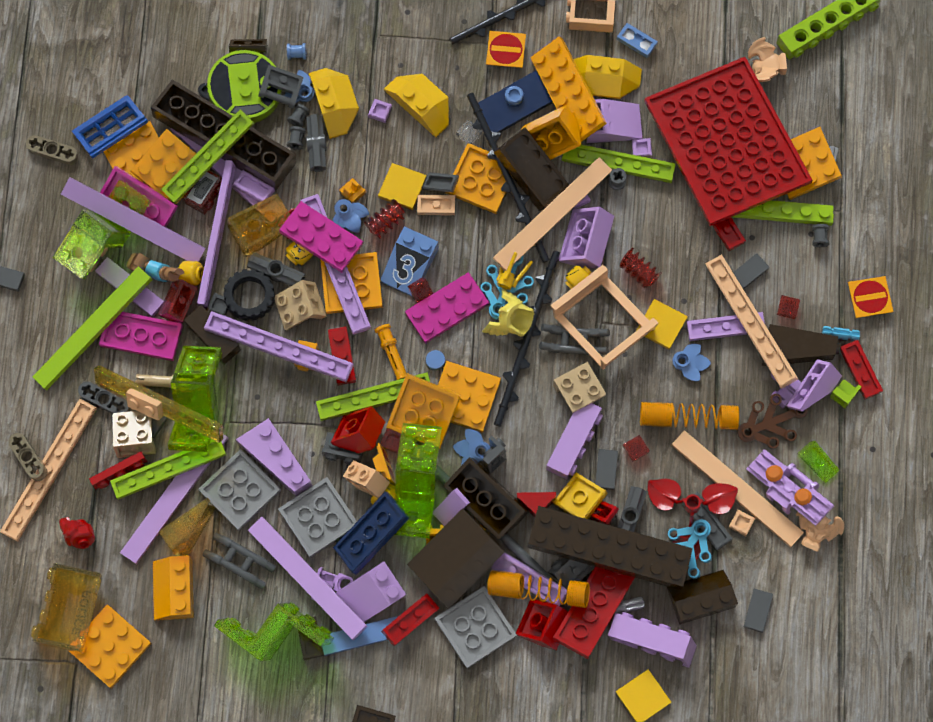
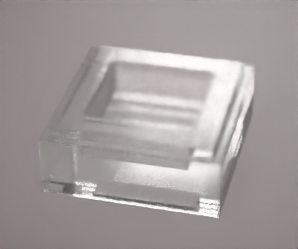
(467, 132)

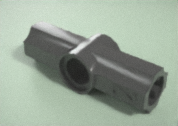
(316, 143)
(287, 275)
(633, 504)

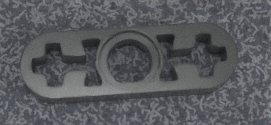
(94, 388)

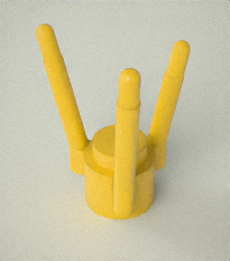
(506, 280)

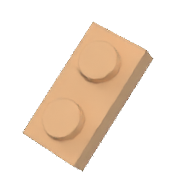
(436, 205)
(144, 404)

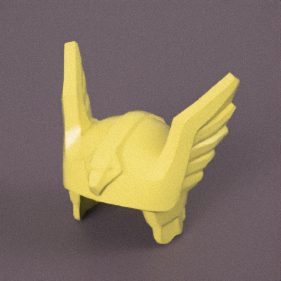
(513, 317)

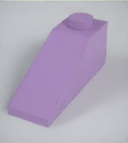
(816, 385)

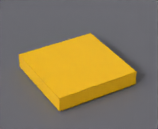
(402, 185)
(669, 324)
(580, 497)
(643, 697)

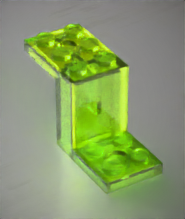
(96, 232)
(195, 389)
(417, 477)
(274, 631)

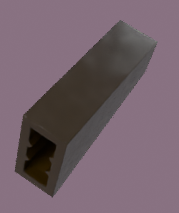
(804, 345)

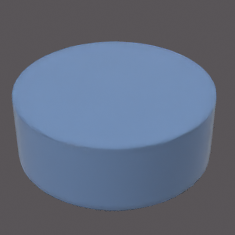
(514, 95)
(435, 360)

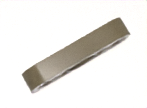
(46, 143)
(35, 460)

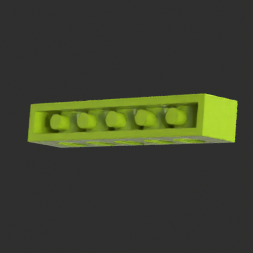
(793, 48)

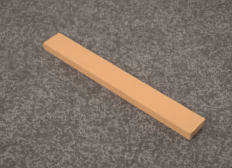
(553, 213)
(751, 321)
(53, 461)
(746, 495)

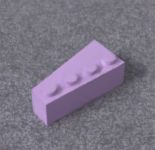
(272, 453)
(652, 638)

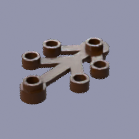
(768, 423)

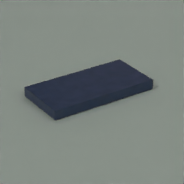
(503, 116)
(371, 533)

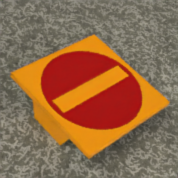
(506, 49)
(870, 297)
(383, 464)

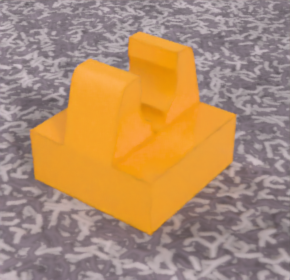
(352, 191)

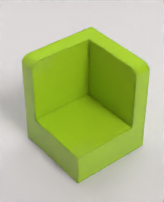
(844, 393)

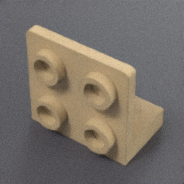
(299, 304)
(579, 387)
(132, 434)

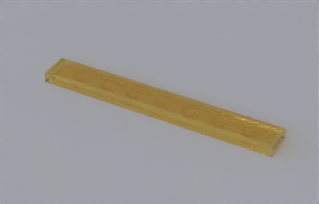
(170, 408)

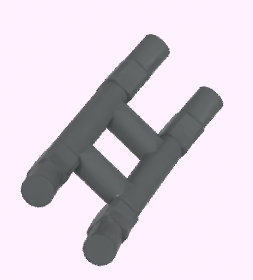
(564, 347)
(250, 558)

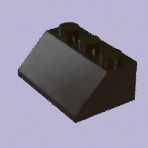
(703, 597)

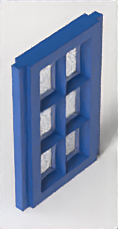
(109, 126)

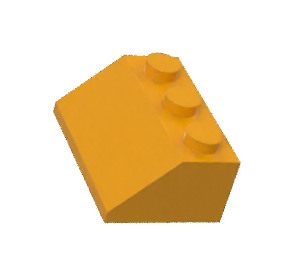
(555, 132)
(173, 588)

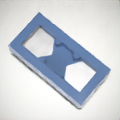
(637, 40)

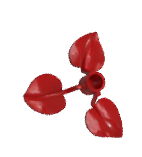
(717, 496)

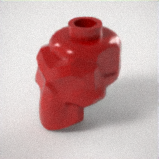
(77, 532)

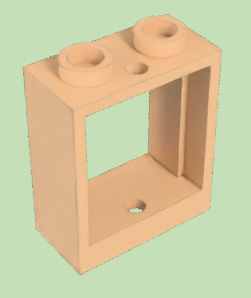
(591, 24)

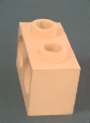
(366, 479)

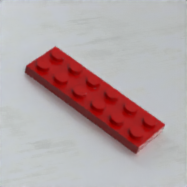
(586, 625)

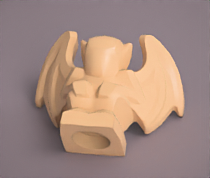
(769, 62)
(821, 531)

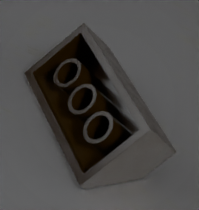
(487, 497)

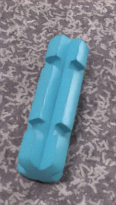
(842, 333)

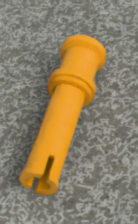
(388, 344)

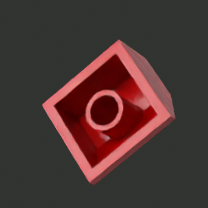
(359, 430)
(541, 623)

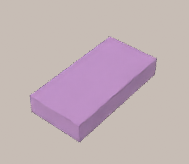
(253, 187)
(450, 506)

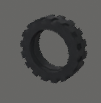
(253, 276)

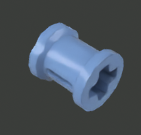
(296, 51)

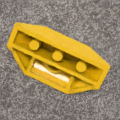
(609, 75)
(334, 100)
(422, 101)

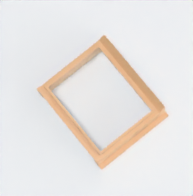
(580, 291)

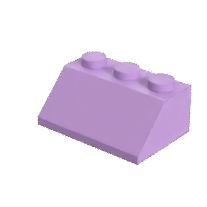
(586, 237)

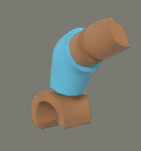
(154, 269)

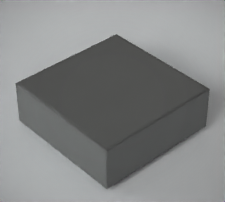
(218, 304)

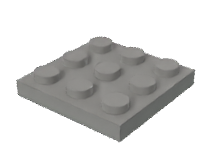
(239, 490)
(318, 517)
(475, 627)

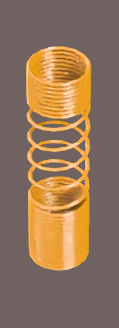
(662, 414)
(512, 586)

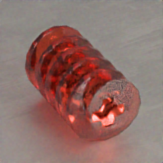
(385, 218)
(639, 269)

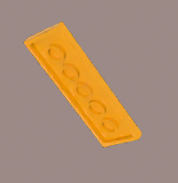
(568, 86)

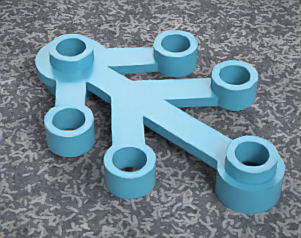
(501, 302)
(695, 536)

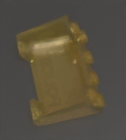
(67, 608)

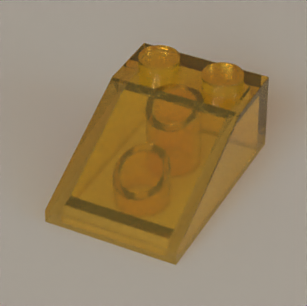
(258, 224)
(185, 531)

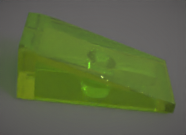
(818, 461)

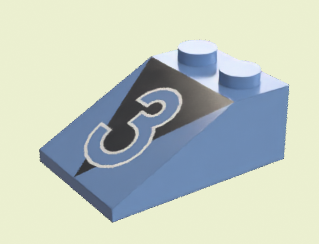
(409, 260)

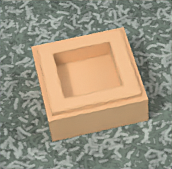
(741, 523)

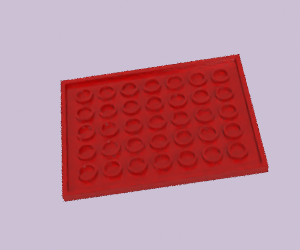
(728, 141)

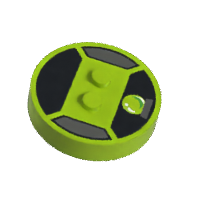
(237, 82)

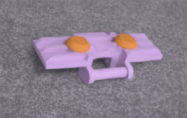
(787, 493)

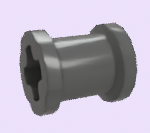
(298, 115)
(296, 138)
(620, 183)
(820, 235)

